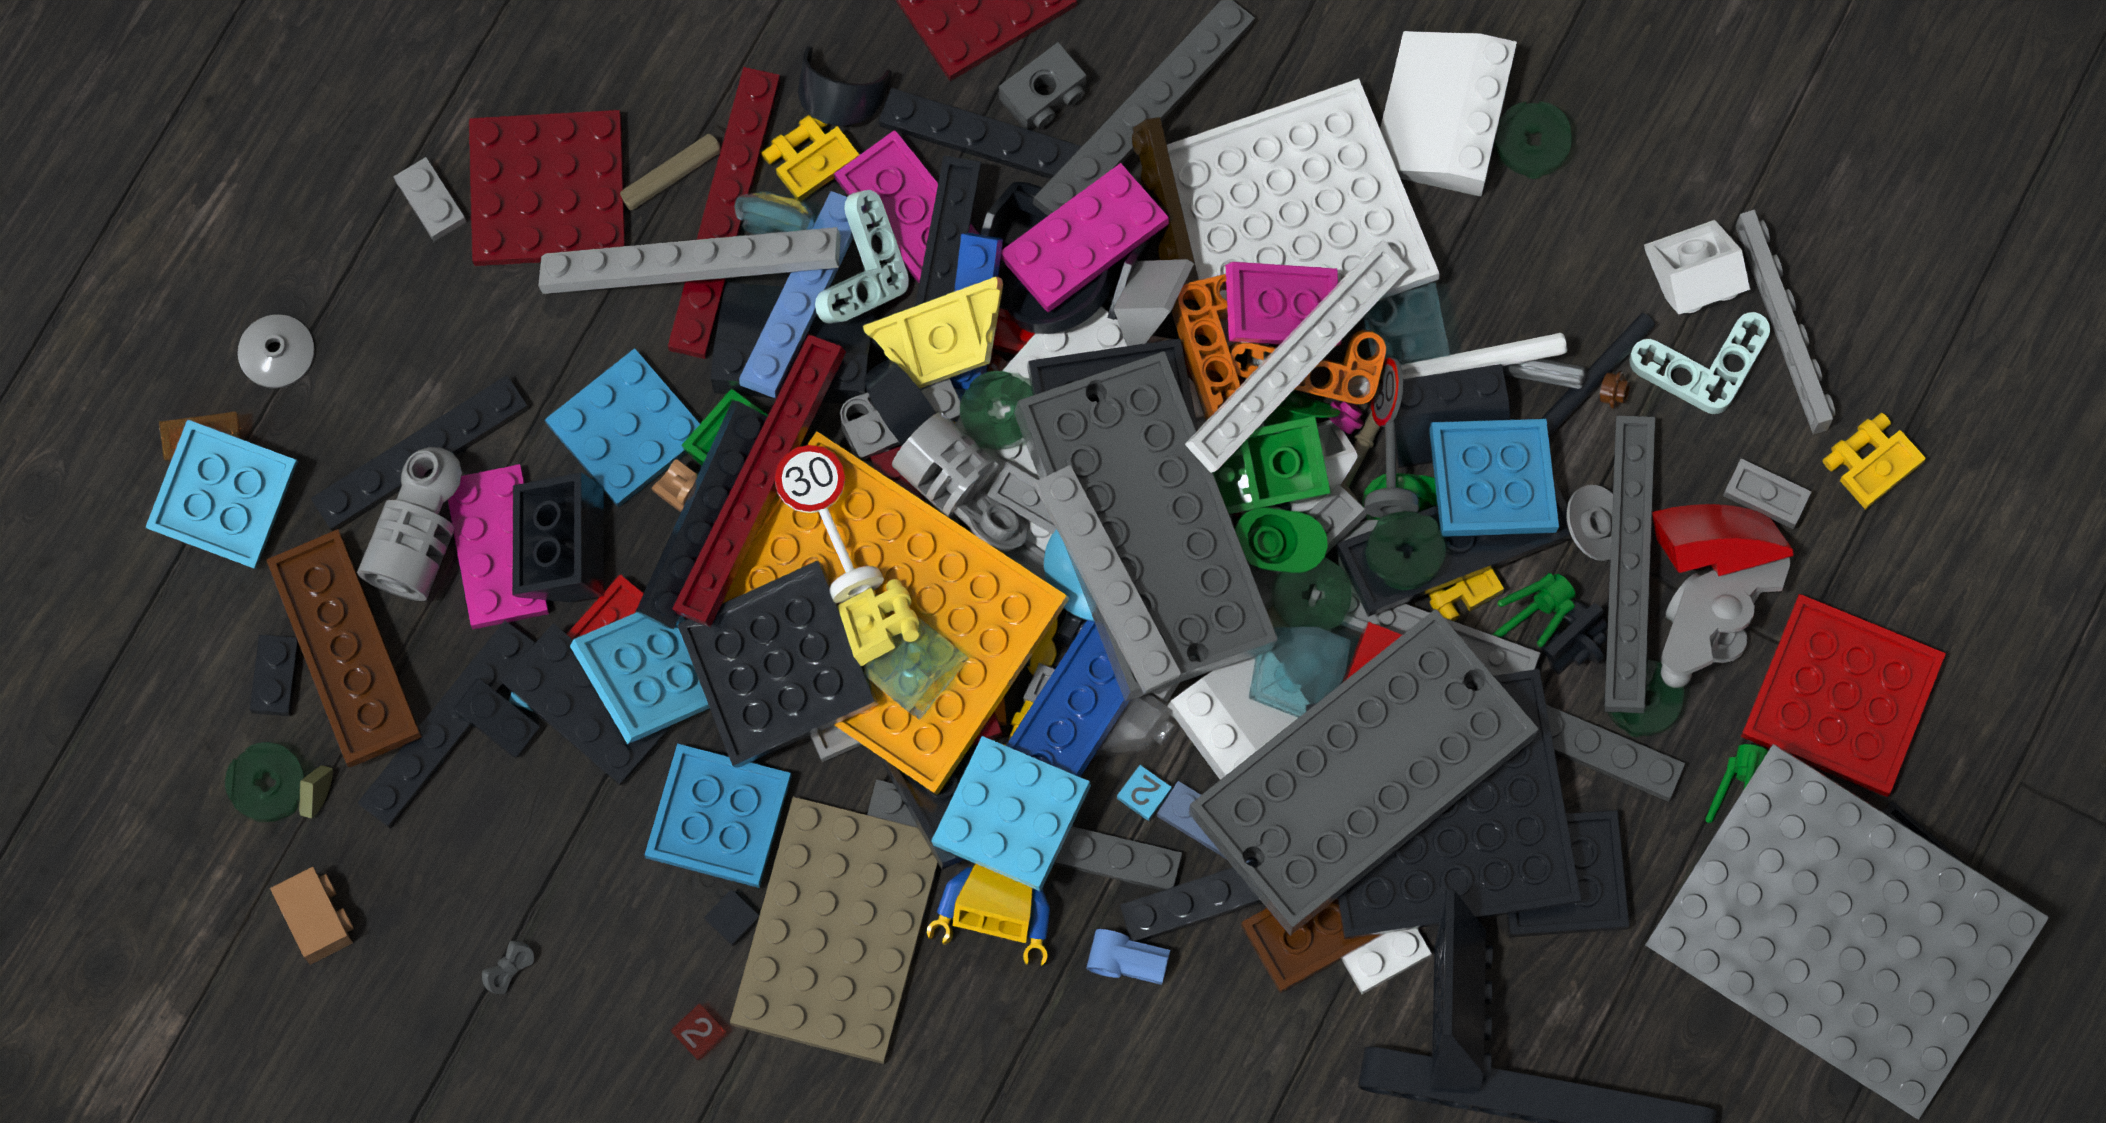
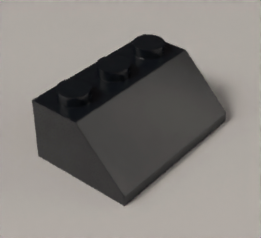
(1446, 397)
(558, 539)

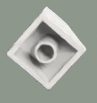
(1698, 267)

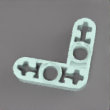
(875, 275)
(1702, 377)

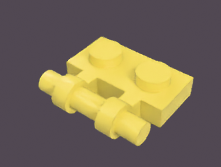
(866, 624)

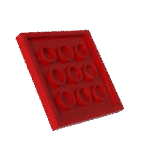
(1843, 695)

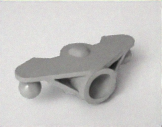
(1712, 616)

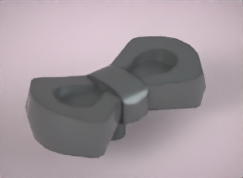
(498, 977)

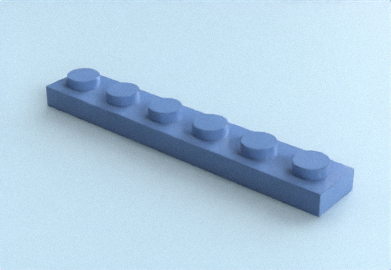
(794, 311)

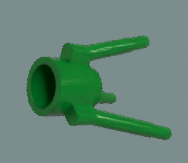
(1552, 595)
(1745, 765)

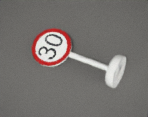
(811, 482)

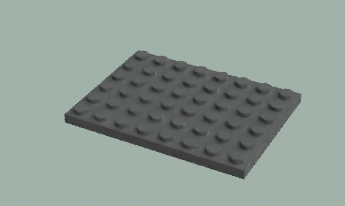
(1846, 931)

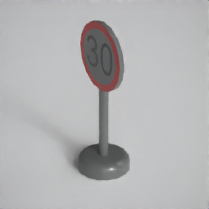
(1384, 411)

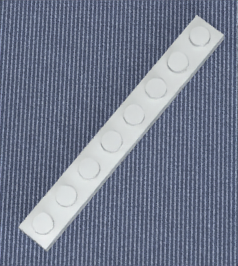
(1296, 356)

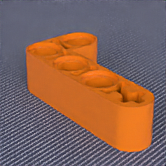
(1204, 358)
(1339, 372)

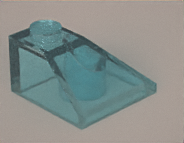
(1299, 668)
(916, 670)

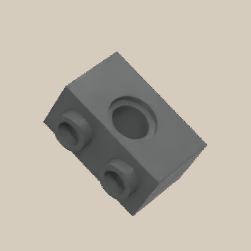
(1051, 69)

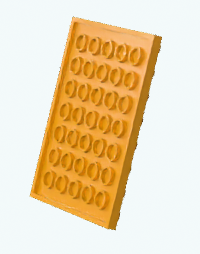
(955, 585)

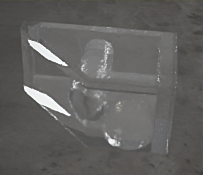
(1138, 727)

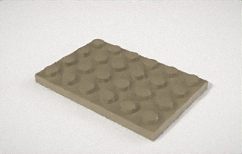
(836, 931)

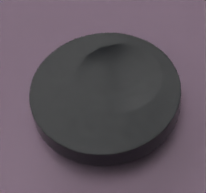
(1073, 311)

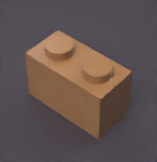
(312, 915)

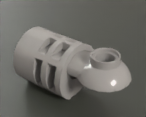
(953, 477)
(410, 533)

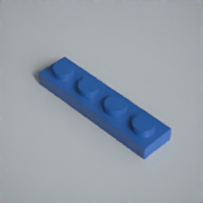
(976, 263)

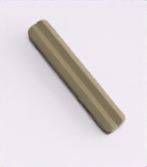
(670, 171)

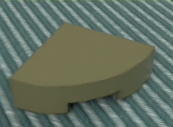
(314, 791)

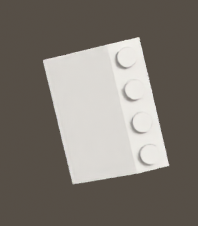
(1446, 107)
(1224, 720)

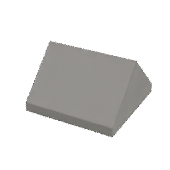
(1149, 297)

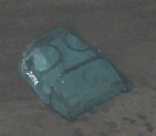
(771, 211)
(1409, 325)

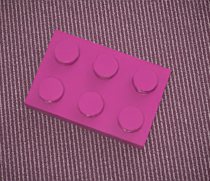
(1273, 299)

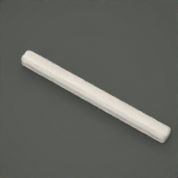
(1502, 354)

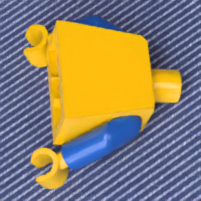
(994, 906)

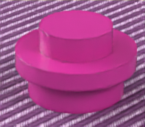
(1349, 416)

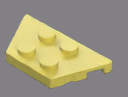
(942, 334)

